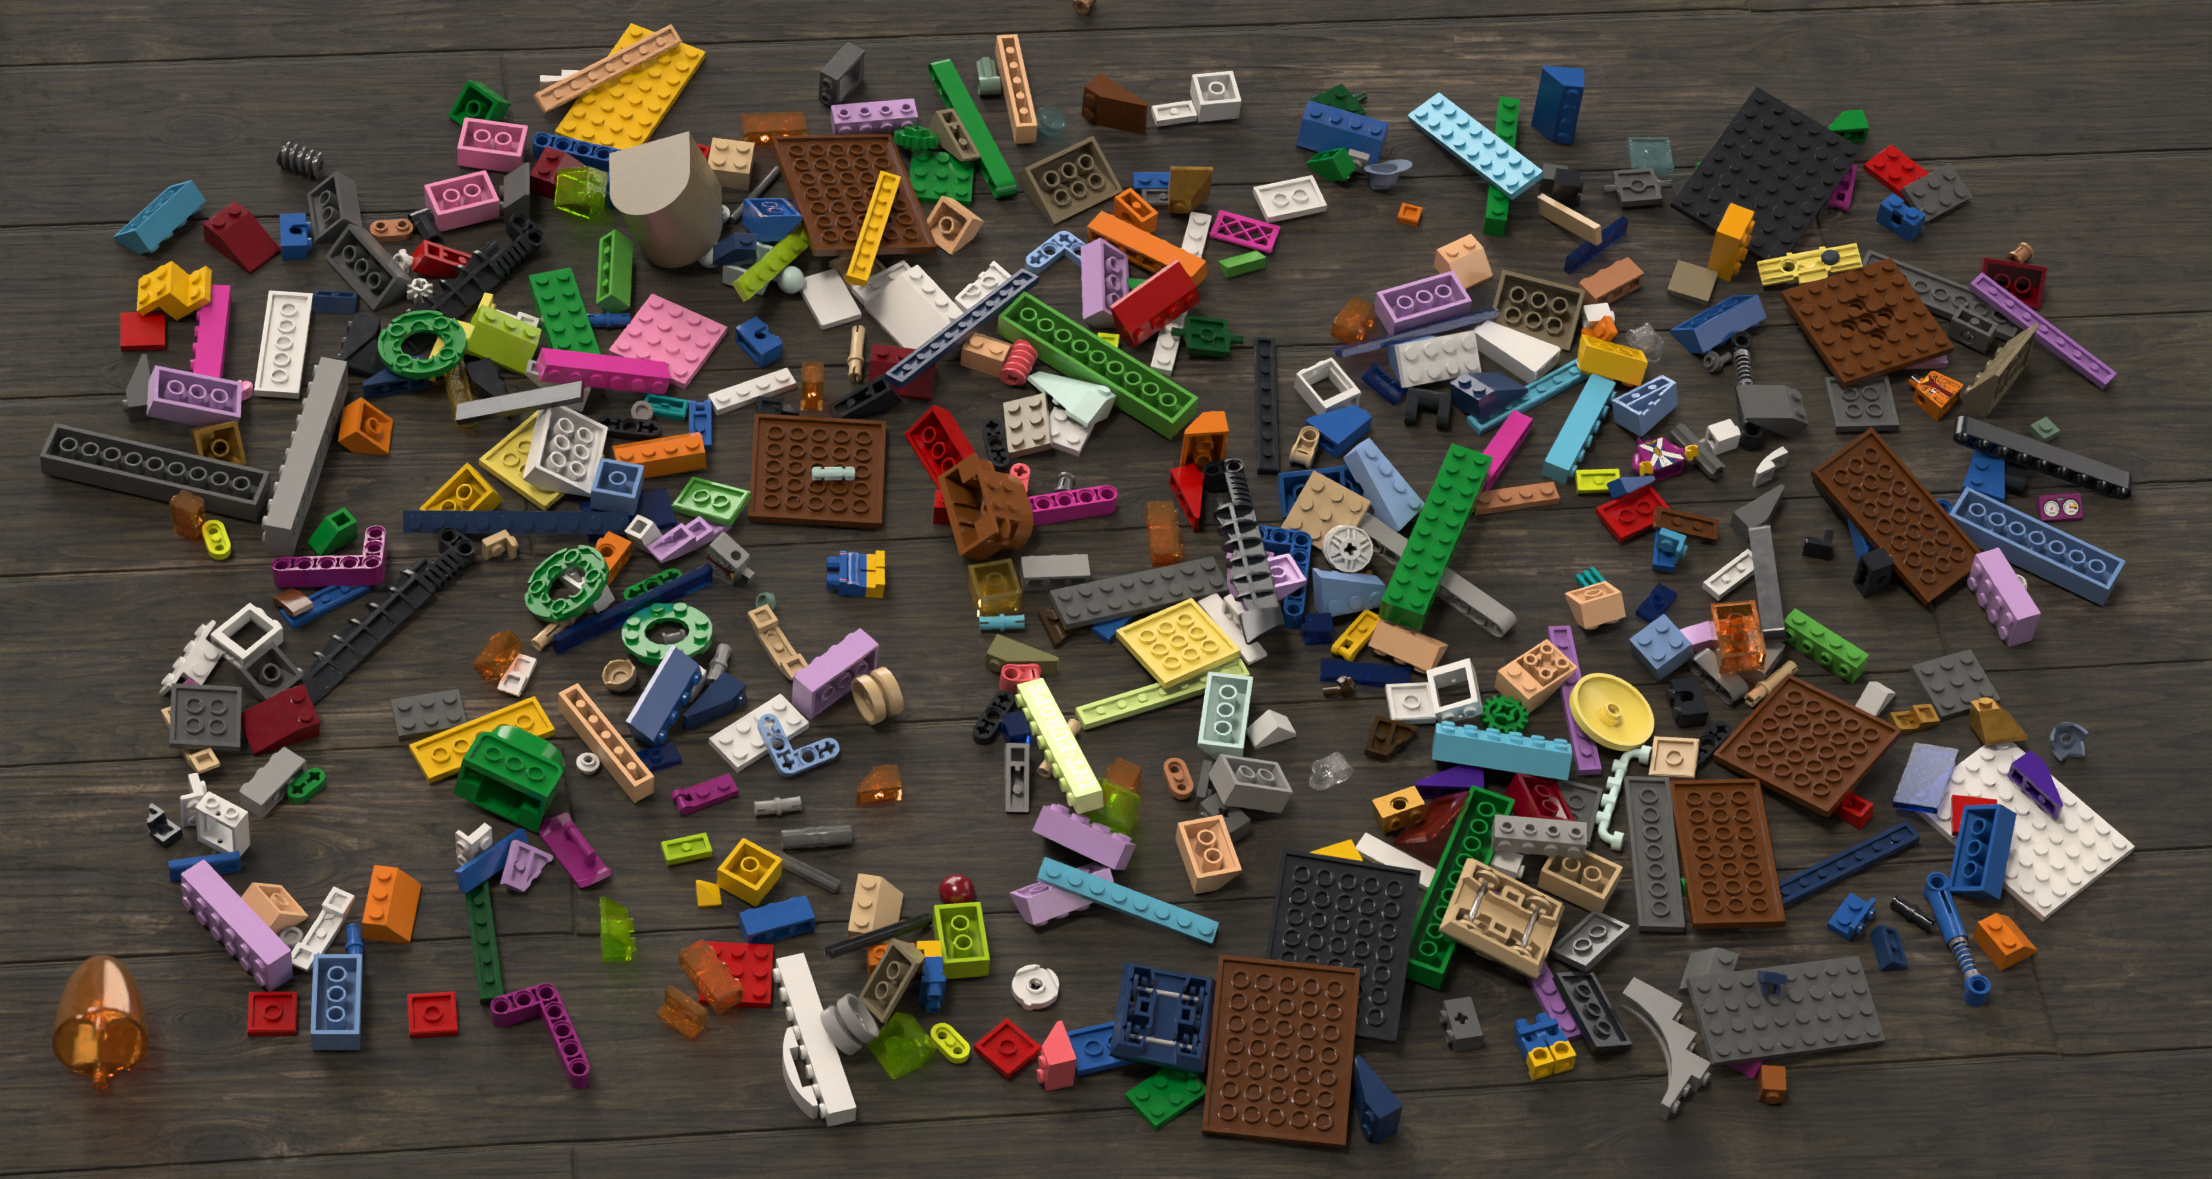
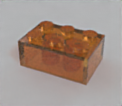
(1737, 636)

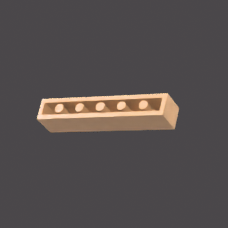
(1016, 89)
(606, 743)

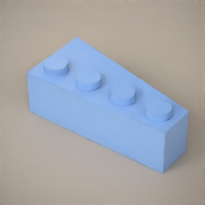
(1382, 484)

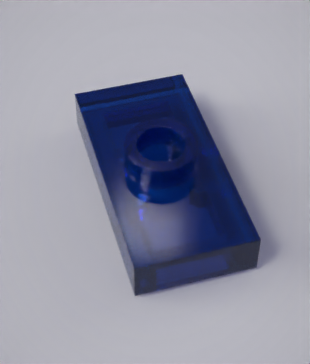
(1384, 384)
(1656, 603)
(660, 756)

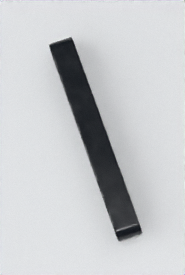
(2042, 457)

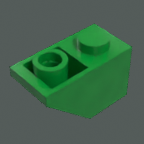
(334, 533)

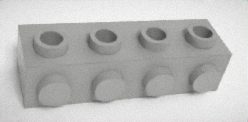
(1539, 836)

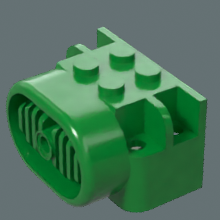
(511, 775)

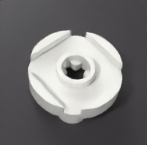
(1031, 998)

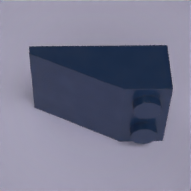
(1484, 393)
(1375, 1104)

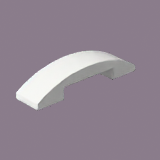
(324, 929)
(802, 1096)

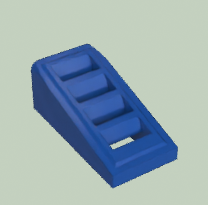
(1627, 484)

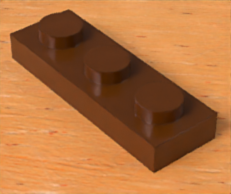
(1686, 524)

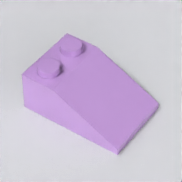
(1285, 576)

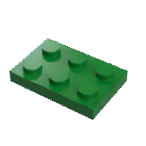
(1165, 1096)

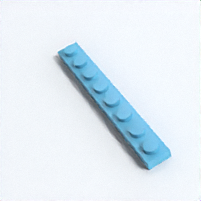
(1127, 901)

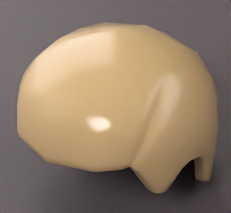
(619, 675)

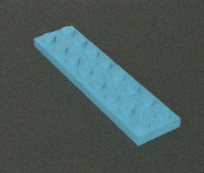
(1475, 146)

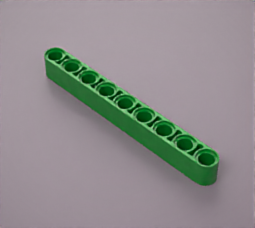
(956, 96)

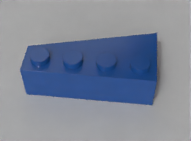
(1986, 476)

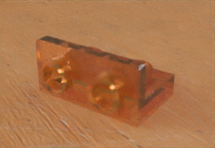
(682, 1013)

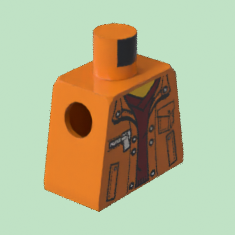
(1935, 393)

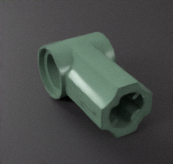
(988, 80)

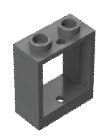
(841, 74)

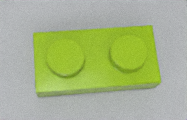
(686, 849)

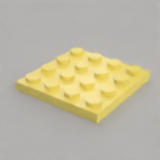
(508, 464)
(1178, 643)

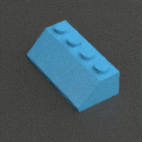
(161, 218)

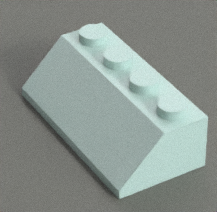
(1225, 714)

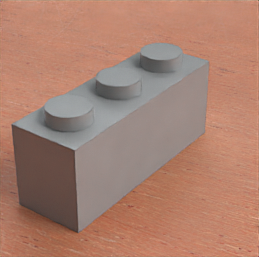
(1053, 572)
(271, 782)

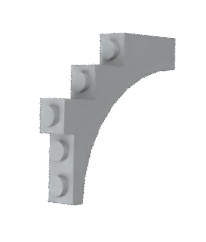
(1662, 1018)

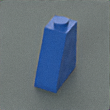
(1340, 428)

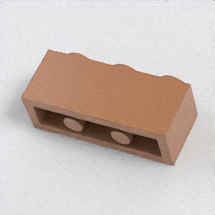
(1612, 282)

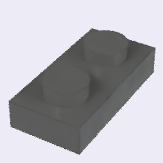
(1203, 791)

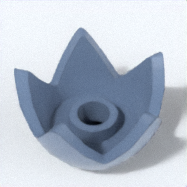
(2073, 745)

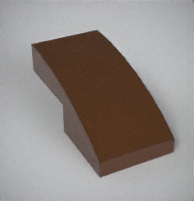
(292, 601)

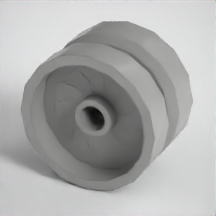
(849, 1024)

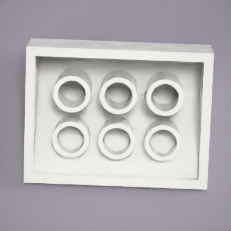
(912, 308)
(564, 451)

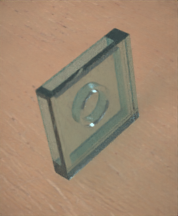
(1650, 153)

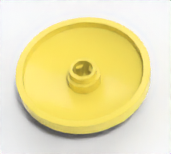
(1611, 712)

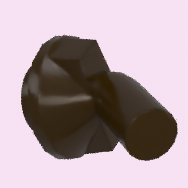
(1345, 687)

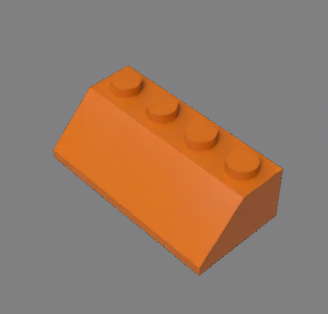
(664, 454)

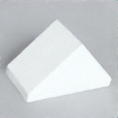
(1875, 698)
(1270, 729)

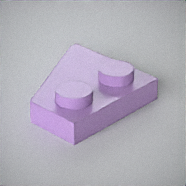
(523, 865)

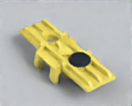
(1809, 265)

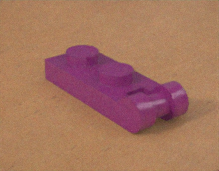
(1843, 191)
(704, 794)

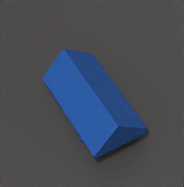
(1292, 483)

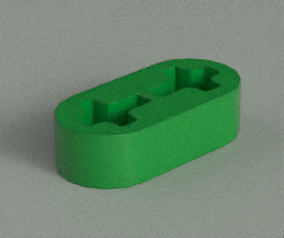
(304, 784)

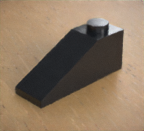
(867, 400)

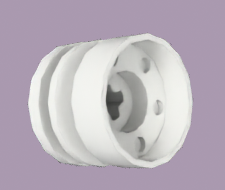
(1337, 540)

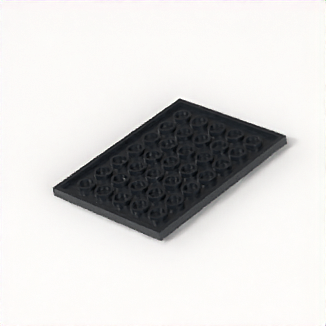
(1772, 165)
(1349, 918)

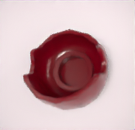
(956, 889)

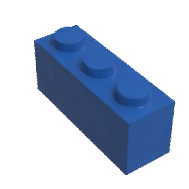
(777, 921)

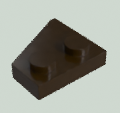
(1054, 627)
(1388, 737)

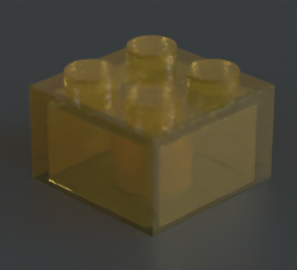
(994, 587)

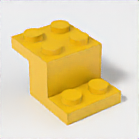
(174, 290)

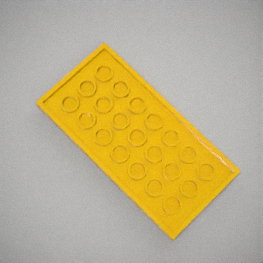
(634, 103)

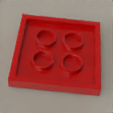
(752, 967)

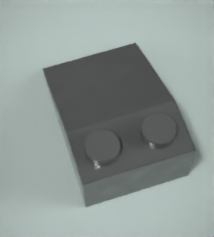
(1773, 408)

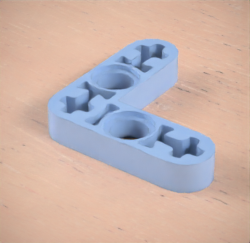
(1060, 249)
(793, 757)

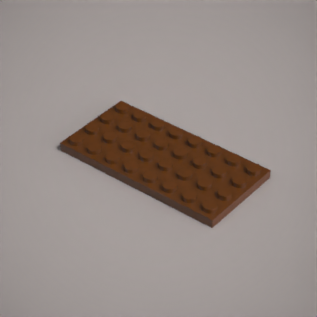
(1897, 514)
(1726, 854)

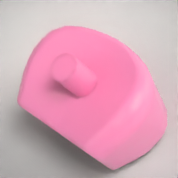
(247, 390)

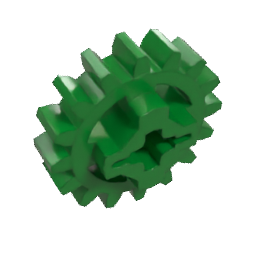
(916, 138)
(1504, 715)

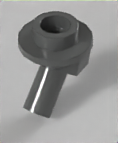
(1714, 362)

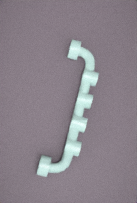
(1614, 785)

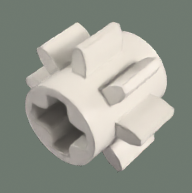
(417, 289)

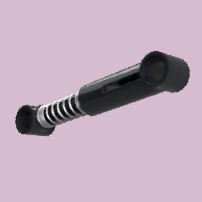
(1741, 350)

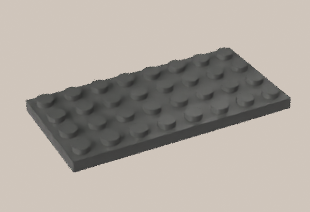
(1817, 1011)

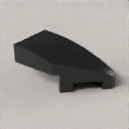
(774, 406)
(161, 828)

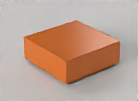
(1409, 214)

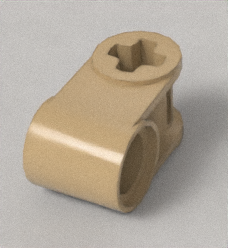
(1305, 447)

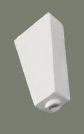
(1516, 351)

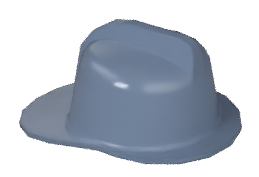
(1386, 174)

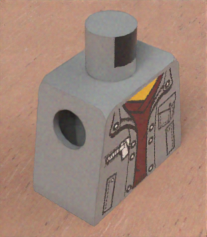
(729, 560)

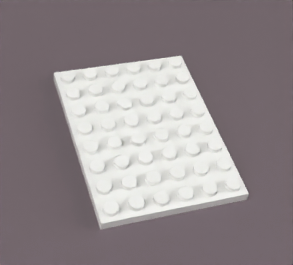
(2046, 857)

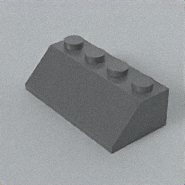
(368, 267)

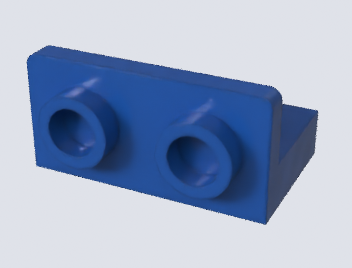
(1851, 916)

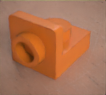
(1603, 330)

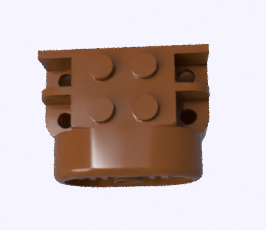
(985, 508)

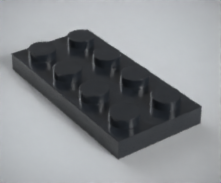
(1592, 1011)

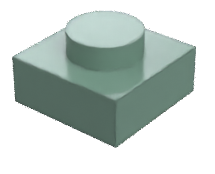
(2044, 430)

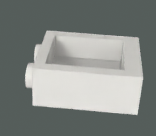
(1329, 368)
(231, 650)
(1450, 675)
(211, 832)

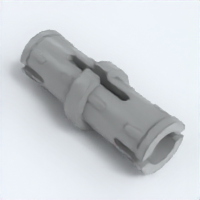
(719, 663)
(777, 806)

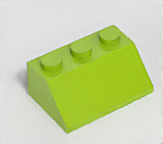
(502, 339)

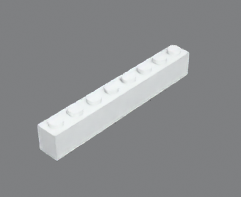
(815, 1044)

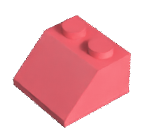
(1056, 1060)

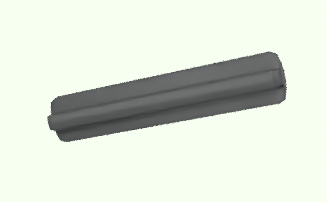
(810, 873)

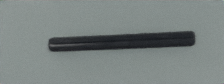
(878, 935)

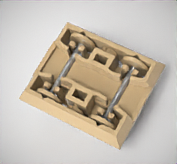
(1497, 923)

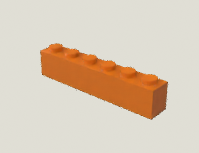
(1143, 247)

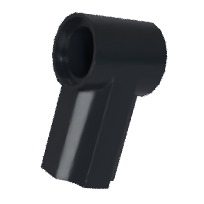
(424, 224)

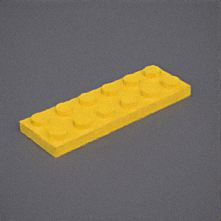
(443, 753)

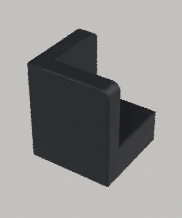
(1818, 548)

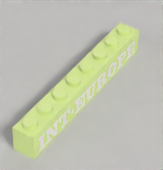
(1059, 746)

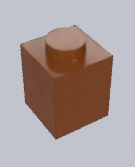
(1771, 1084)

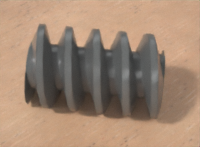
(300, 160)

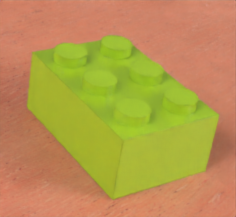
(962, 939)

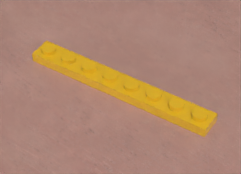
(872, 229)

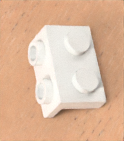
(189, 802)
(472, 846)

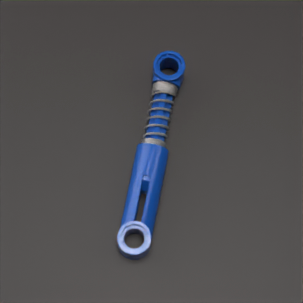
(1955, 937)

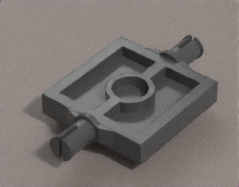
(1637, 187)

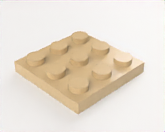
(1324, 506)

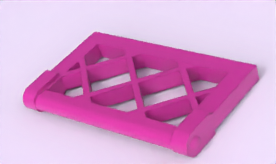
(1256, 225)

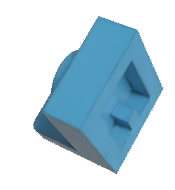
(1672, 542)

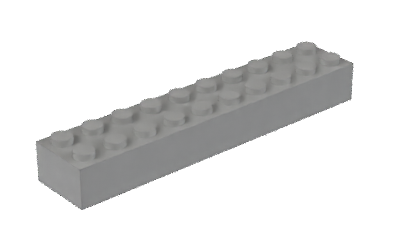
(305, 457)

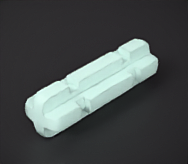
(833, 473)

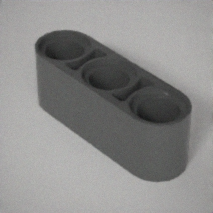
(1726, 686)

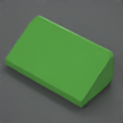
(1242, 264)

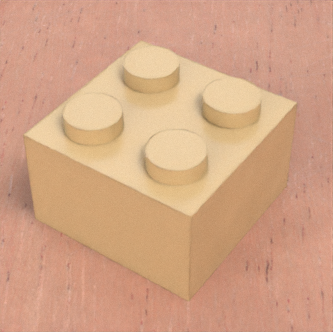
(732, 162)

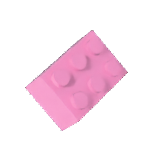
(492, 145)
(462, 201)

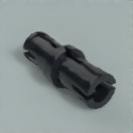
(1912, 913)

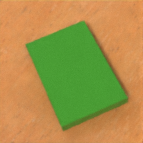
(711, 501)

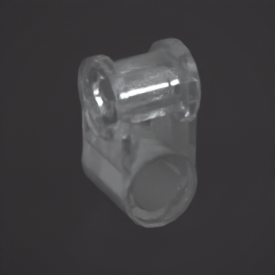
(1646, 340)
(1330, 771)

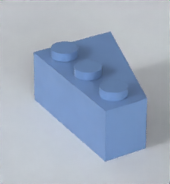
(1645, 405)
(1346, 593)

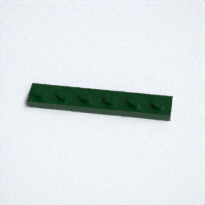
(483, 943)

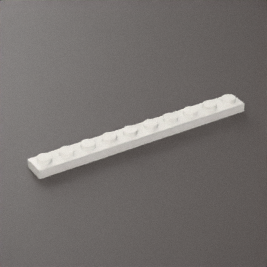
(1168, 345)

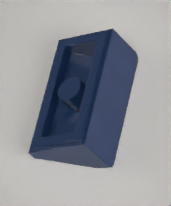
(334, 302)
(1888, 948)

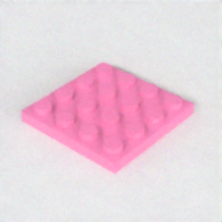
(670, 335)

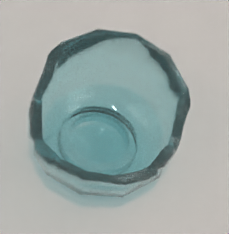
(1050, 120)

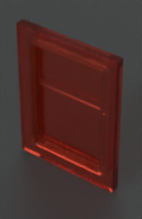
(1437, 816)

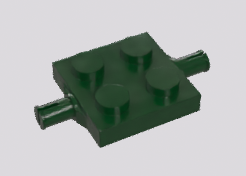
(1342, 99)
(1206, 336)

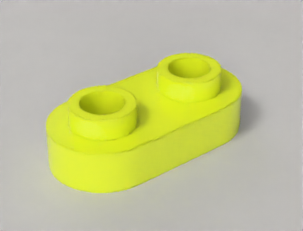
(217, 541)
(950, 1045)

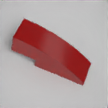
(1854, 810)

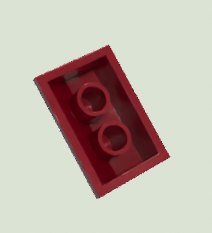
(2019, 279)
(886, 357)
(1538, 798)

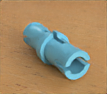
(1001, 622)

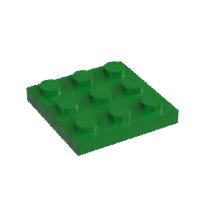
(940, 175)

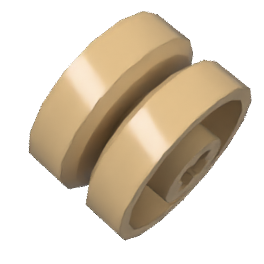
(877, 695)

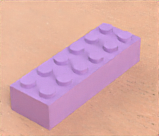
(236, 926)

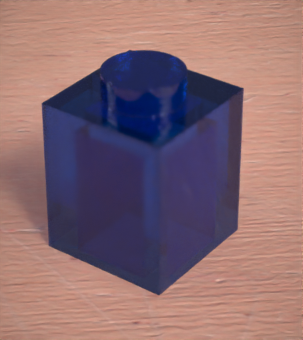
(1317, 629)
(1015, 728)

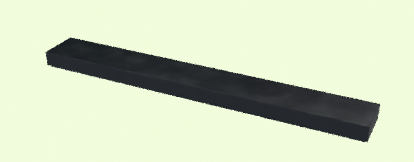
(1265, 406)

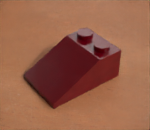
(545, 173)
(240, 238)
(280, 721)

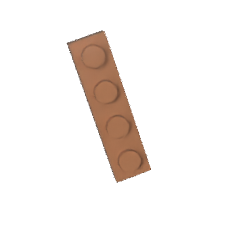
(1517, 498)

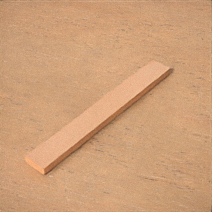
(607, 69)

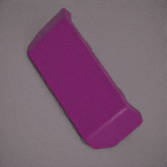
(572, 850)

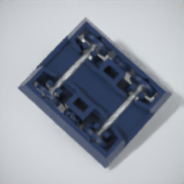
(1162, 1019)

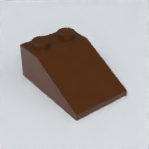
(1113, 106)

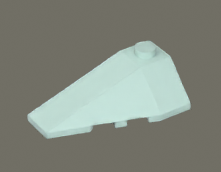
(1083, 400)

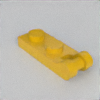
(1356, 635)

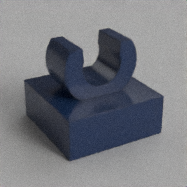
(1771, 978)

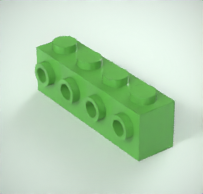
(614, 272)
(1824, 646)

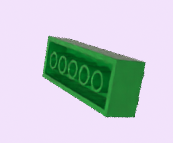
(561, 312)

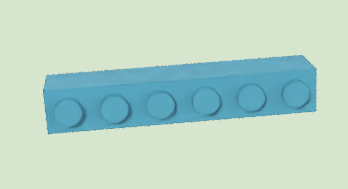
(1578, 429)

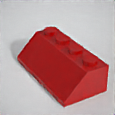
(1154, 304)
(938, 442)

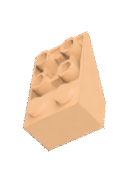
(1535, 675)

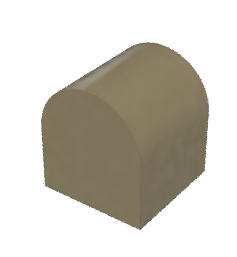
(668, 199)

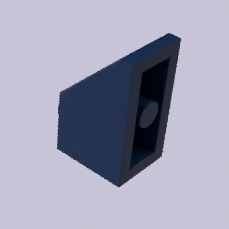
(736, 250)

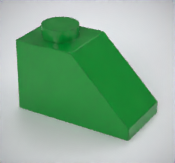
(1851, 126)
(1333, 164)

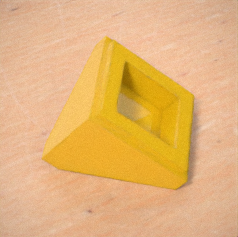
(707, 894)

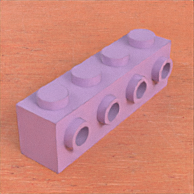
(880, 117)

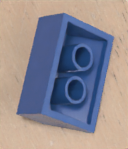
(770, 218)

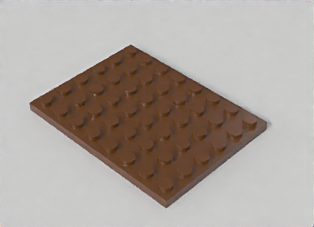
(833, 187)
(1281, 1051)

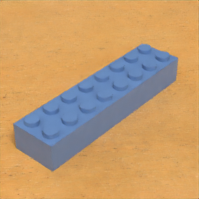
(2037, 546)

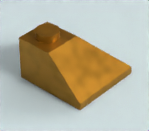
(1188, 188)
(219, 442)
(1994, 723)

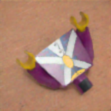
(1660, 458)

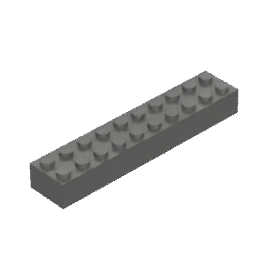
(154, 471)

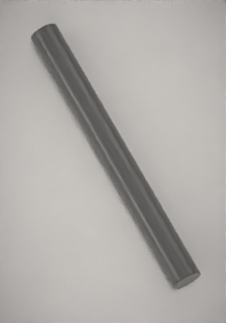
(756, 193)

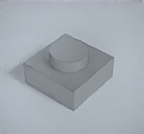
(1360, 160)

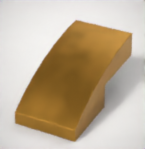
(1914, 720)

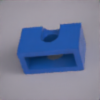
(1910, 218)
(294, 236)
(758, 343)

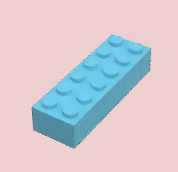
(1502, 751)

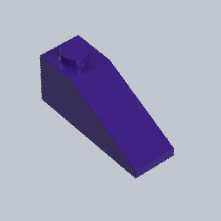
(2035, 780)
(1450, 781)

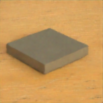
(1692, 282)

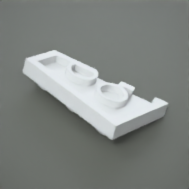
(985, 284)

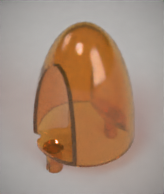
(100, 1021)

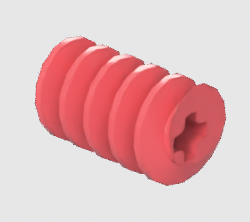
(1018, 363)

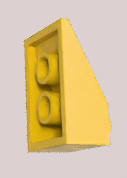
(464, 492)

